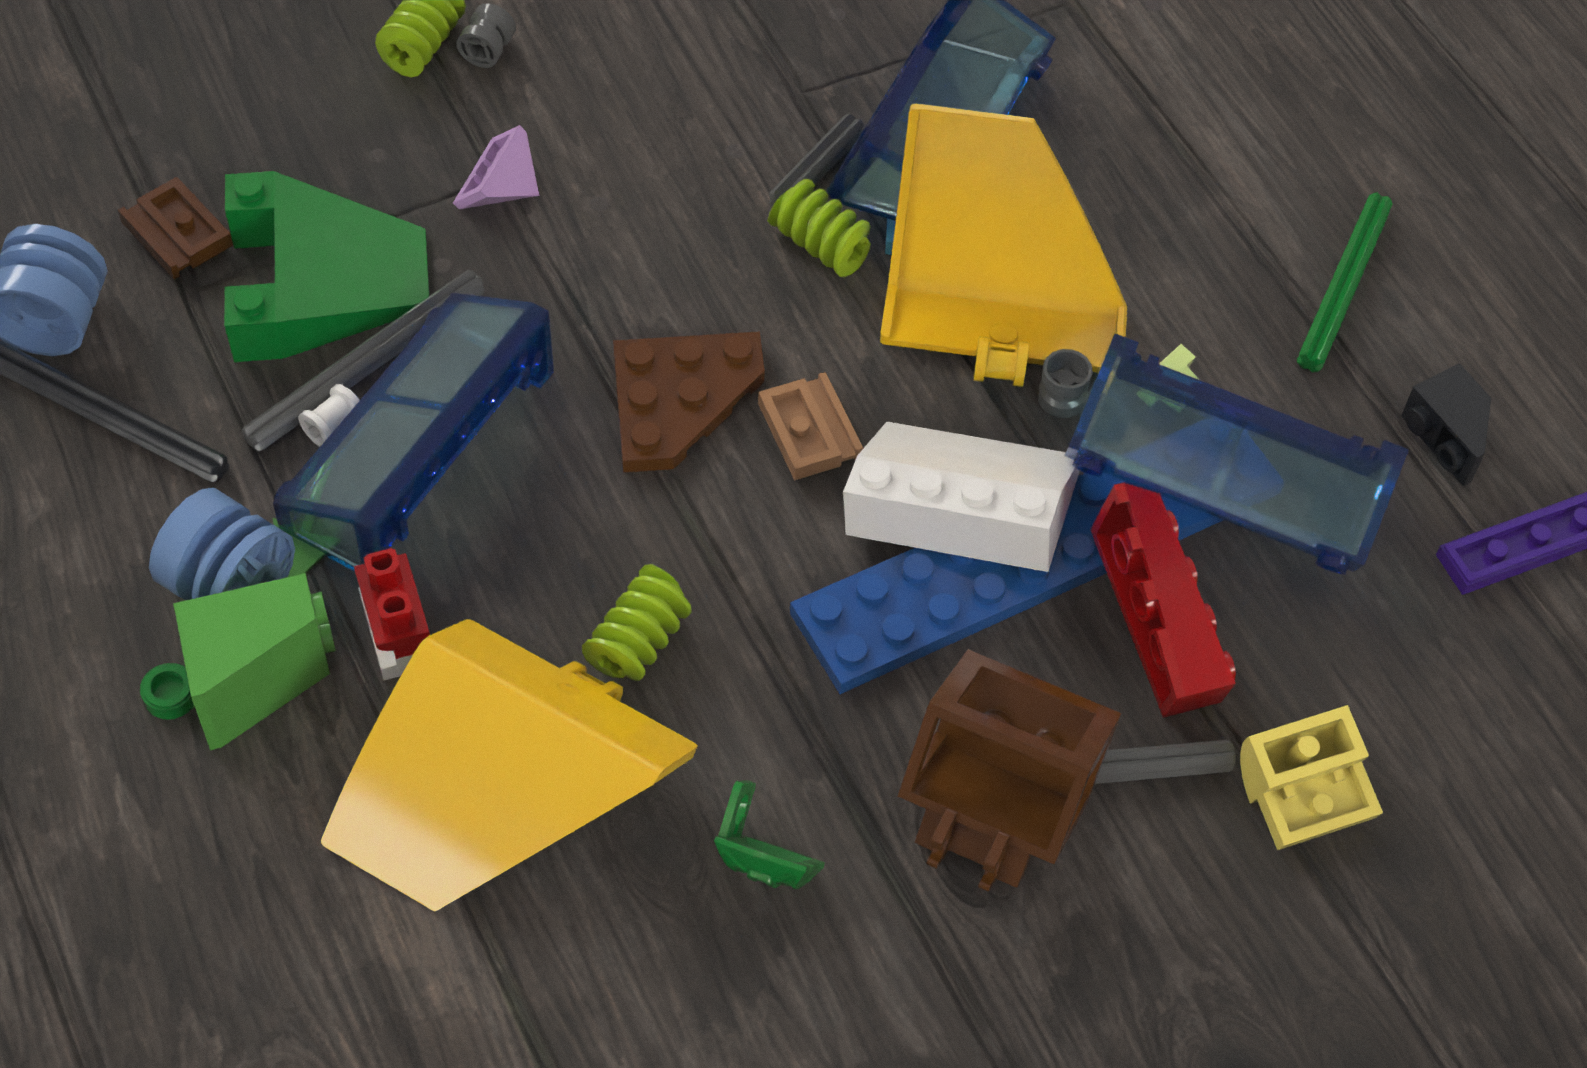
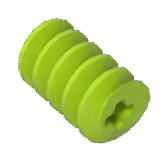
(417, 33)
(822, 227)
(637, 625)

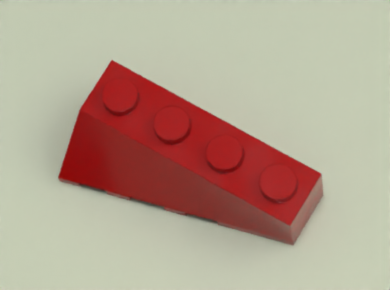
(1162, 601)

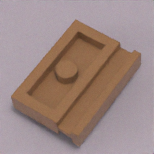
(809, 426)

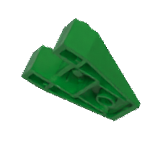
(334, 267)

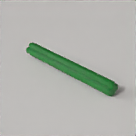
(1344, 283)

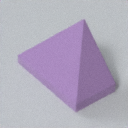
(501, 173)

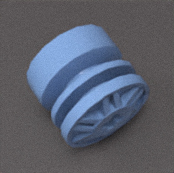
(47, 289)
(217, 547)

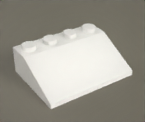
(960, 495)

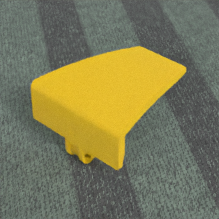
(994, 249)
(489, 764)

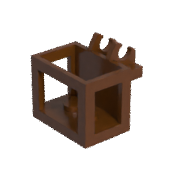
(1004, 767)

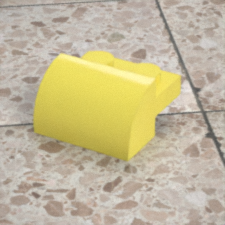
(1309, 777)

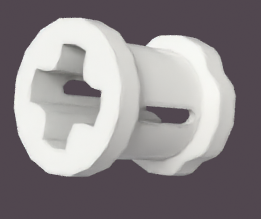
(328, 415)

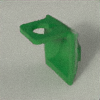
(758, 858)

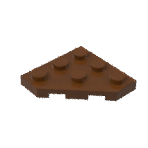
(680, 391)

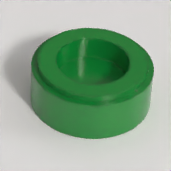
(166, 691)

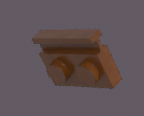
(175, 227)

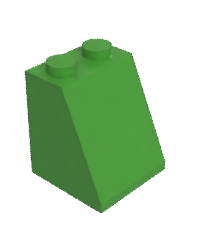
(252, 652)

